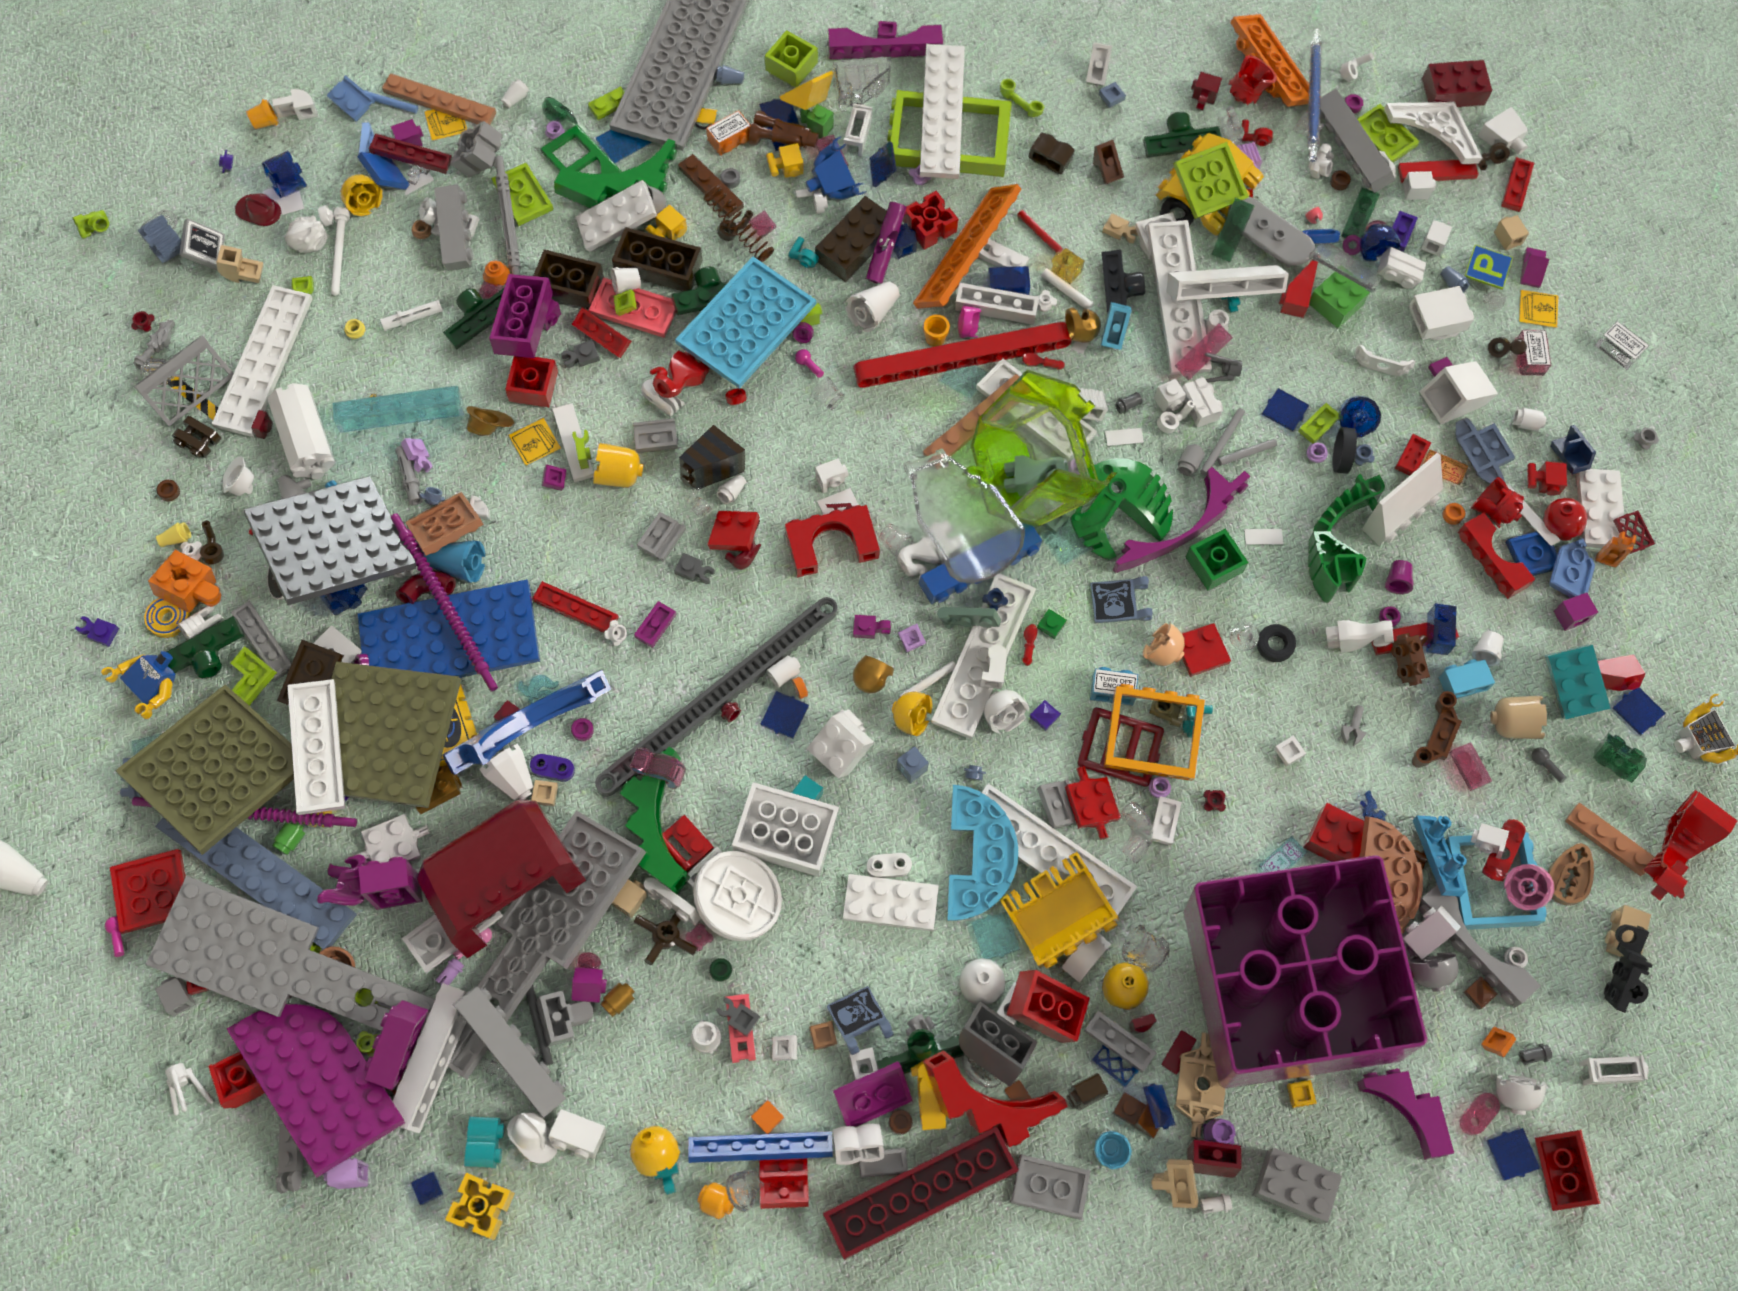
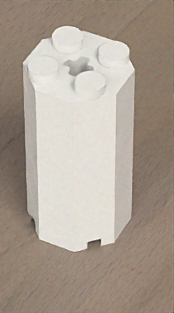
(301, 431)

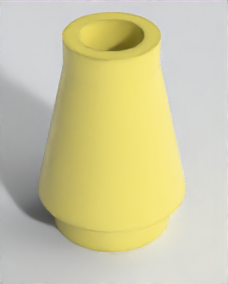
(175, 534)

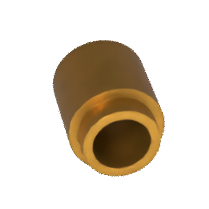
(618, 999)

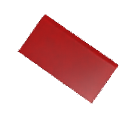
(1567, 1170)

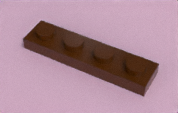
(705, 180)

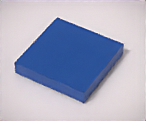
(383, 170)
(1533, 552)

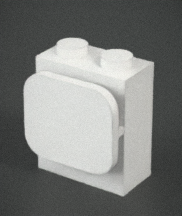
(1441, 313)

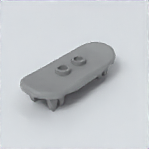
(1277, 236)

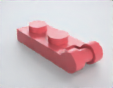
(737, 1037)

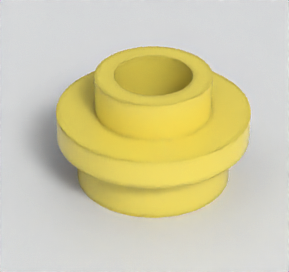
(354, 324)

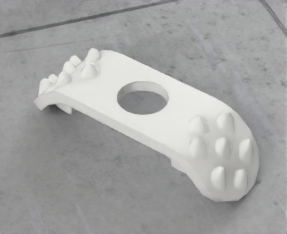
(1371, 361)

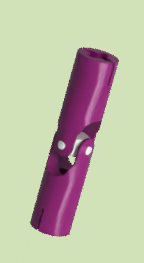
(890, 229)

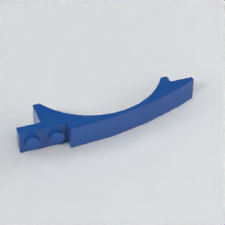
(493, 738)

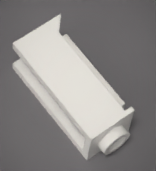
(858, 112)
(1639, 1068)

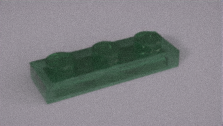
(1360, 213)
(1233, 229)

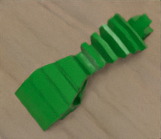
(1330, 559)

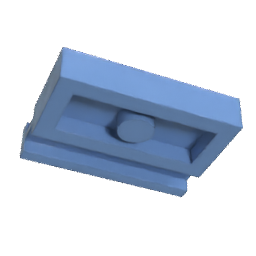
(350, 98)

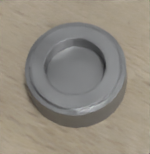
(730, 177)

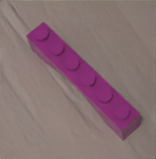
(848, 44)

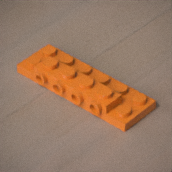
(1261, 42)

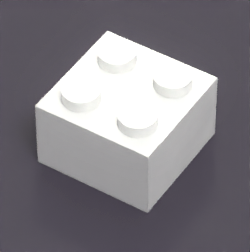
(840, 745)

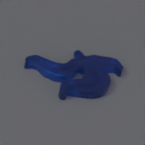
(1368, 809)

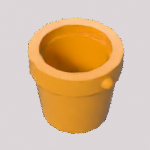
(262, 115)
(936, 330)

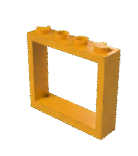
(1147, 767)

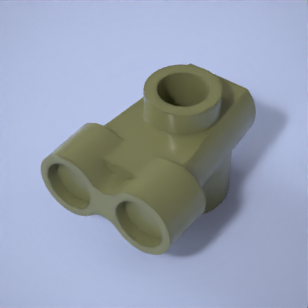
(1171, 713)

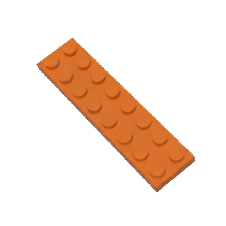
(967, 246)

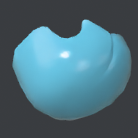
(1112, 1150)

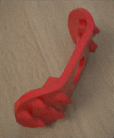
(1498, 868)

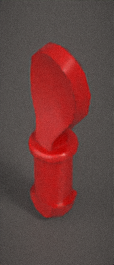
(1033, 360)
(1030, 635)

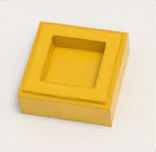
(1301, 1094)

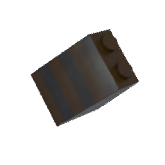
(711, 459)

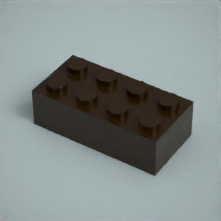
(852, 239)
(658, 259)

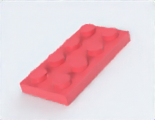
(652, 314)

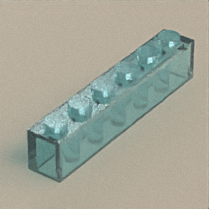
(398, 409)

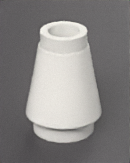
(515, 93)
(730, 490)

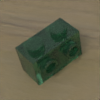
(1620, 758)

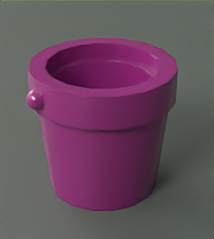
(1400, 577)

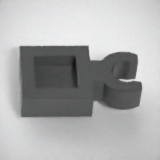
(584, 354)
(691, 567)
(741, 1018)

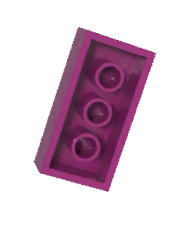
(521, 316)

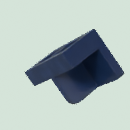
(1574, 451)

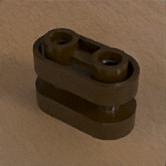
(197, 447)

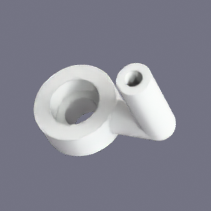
(1349, 69)
(820, 202)
(1169, 421)

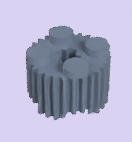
(161, 238)

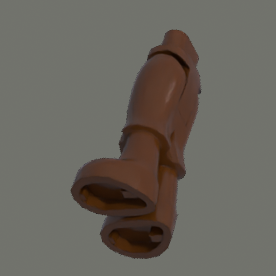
(782, 132)

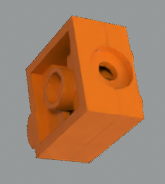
(185, 582)

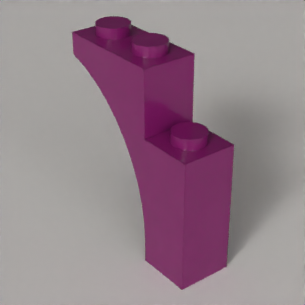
(1421, 1112)

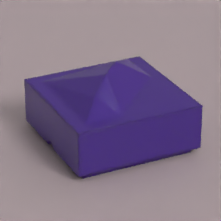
(1045, 715)

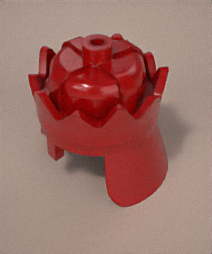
(1251, 80)
(1499, 503)

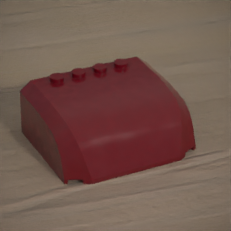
(492, 869)

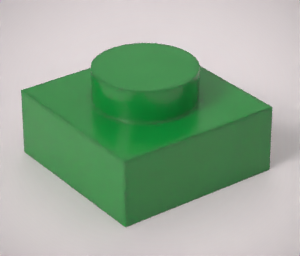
(1051, 623)

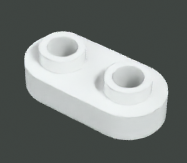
(889, 866)

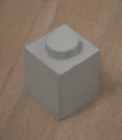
(174, 996)

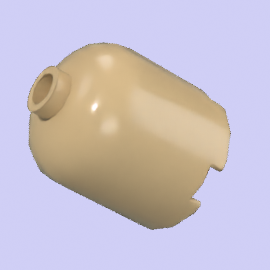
(1520, 717)

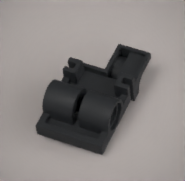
(1625, 983)

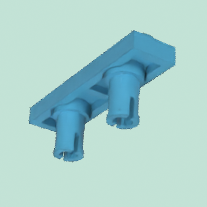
(1443, 865)

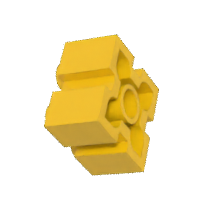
(475, 1191)

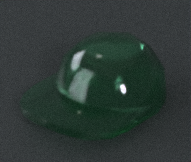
(555, 111)

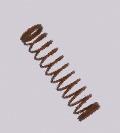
(716, 189)

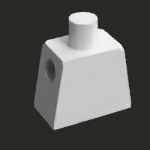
(1505, 129)

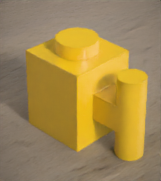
(789, 160)
(669, 223)

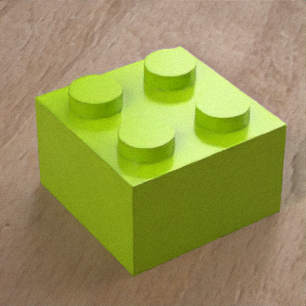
(791, 59)

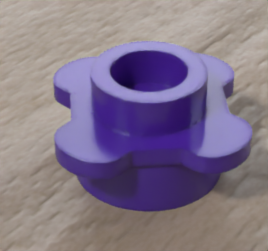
(226, 161)

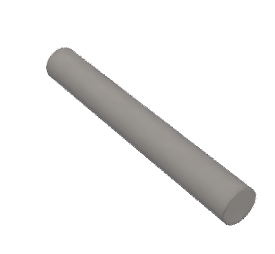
(1247, 452)

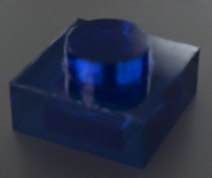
(427, 1188)

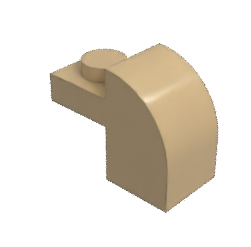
(235, 267)

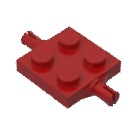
(1092, 802)

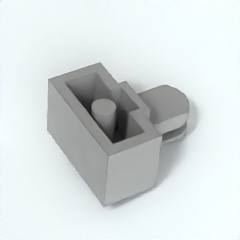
(559, 1018)

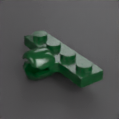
(1179, 138)
(696, 300)
(477, 316)
(203, 649)
(921, 1047)

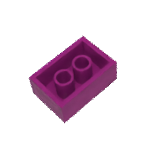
(389, 883)
(395, 1044)

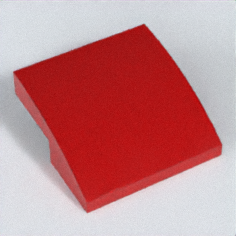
(784, 1183)

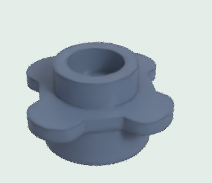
(1367, 451)
(432, 496)
(974, 772)

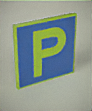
(1488, 267)

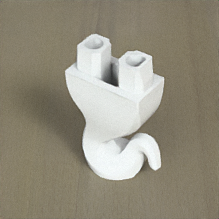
(920, 551)
(1354, 635)

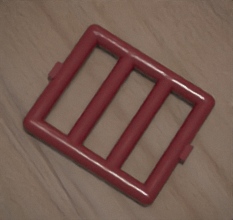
(1138, 726)

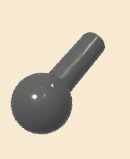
(1542, 757)

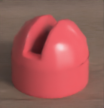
(1313, 214)

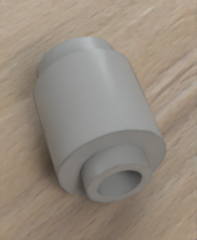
(1190, 459)

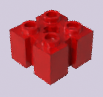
(930, 220)

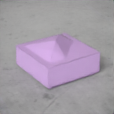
(912, 638)

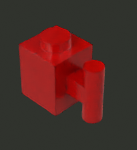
(1551, 477)

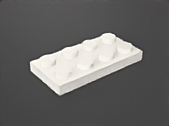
(611, 216)
(1603, 500)
(890, 902)

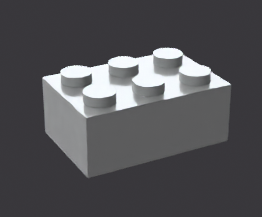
(1297, 1185)

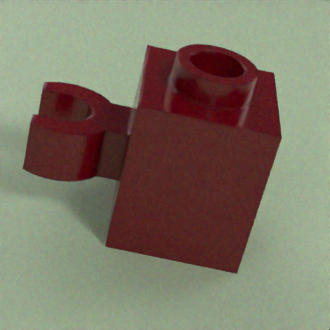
(1205, 89)

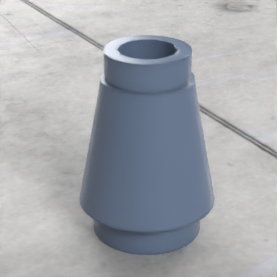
(728, 75)
(1454, 278)

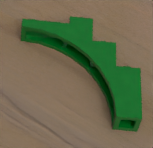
(595, 188)
(646, 825)

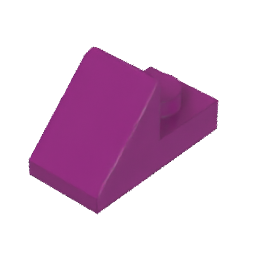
(1534, 267)

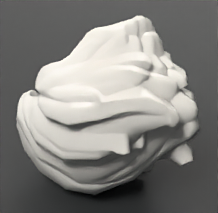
(306, 235)

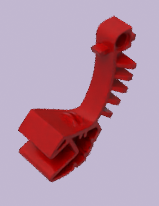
(1689, 832)

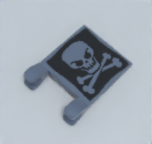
(1116, 600)
(857, 1015)

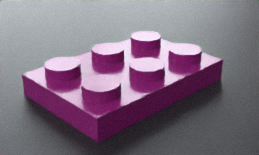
(873, 1095)

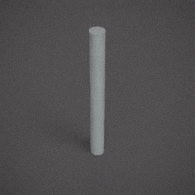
(1222, 441)

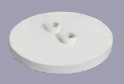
(737, 896)

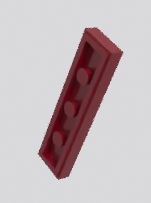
(410, 153)

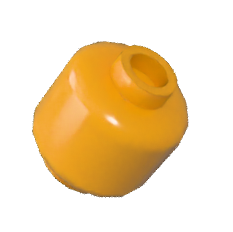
(715, 1201)

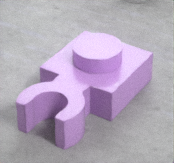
(416, 451)

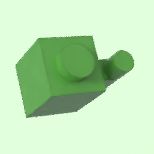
(818, 120)

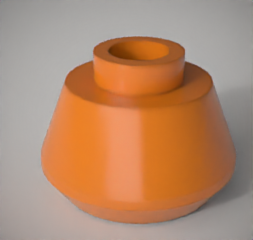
(496, 273)

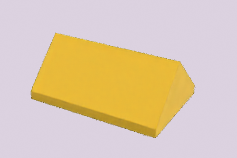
(809, 93)

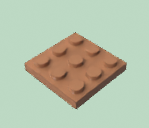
(444, 523)

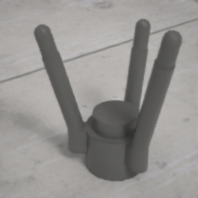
(1230, 367)

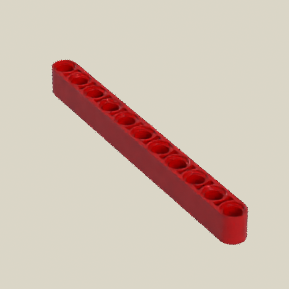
(953, 355)

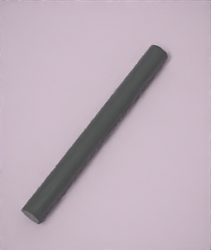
(545, 1051)

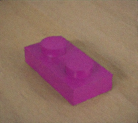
(655, 624)

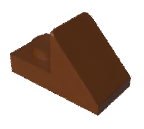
(1107, 158)
(1136, 1114)

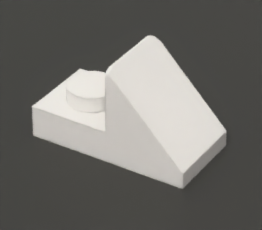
(1099, 63)

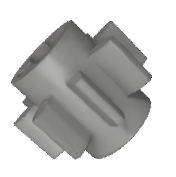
(920, 1023)

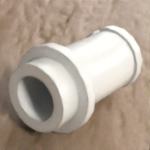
(1216, 1204)

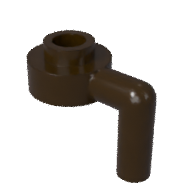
(1495, 158)
(724, 227)
(212, 551)

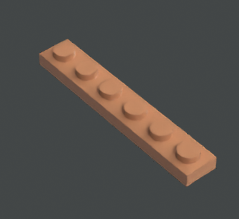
(438, 100)
(964, 429)

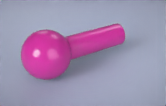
(803, 357)
(112, 928)

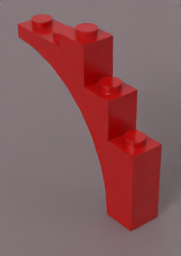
(985, 1112)

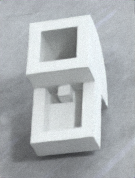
(299, 103)

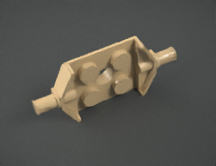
(1190, 1100)

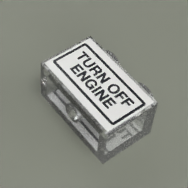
(1622, 345)

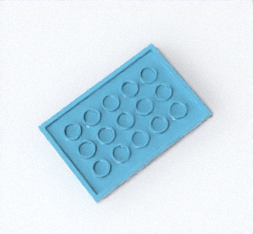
(745, 322)

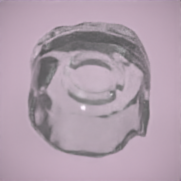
(742, 1189)

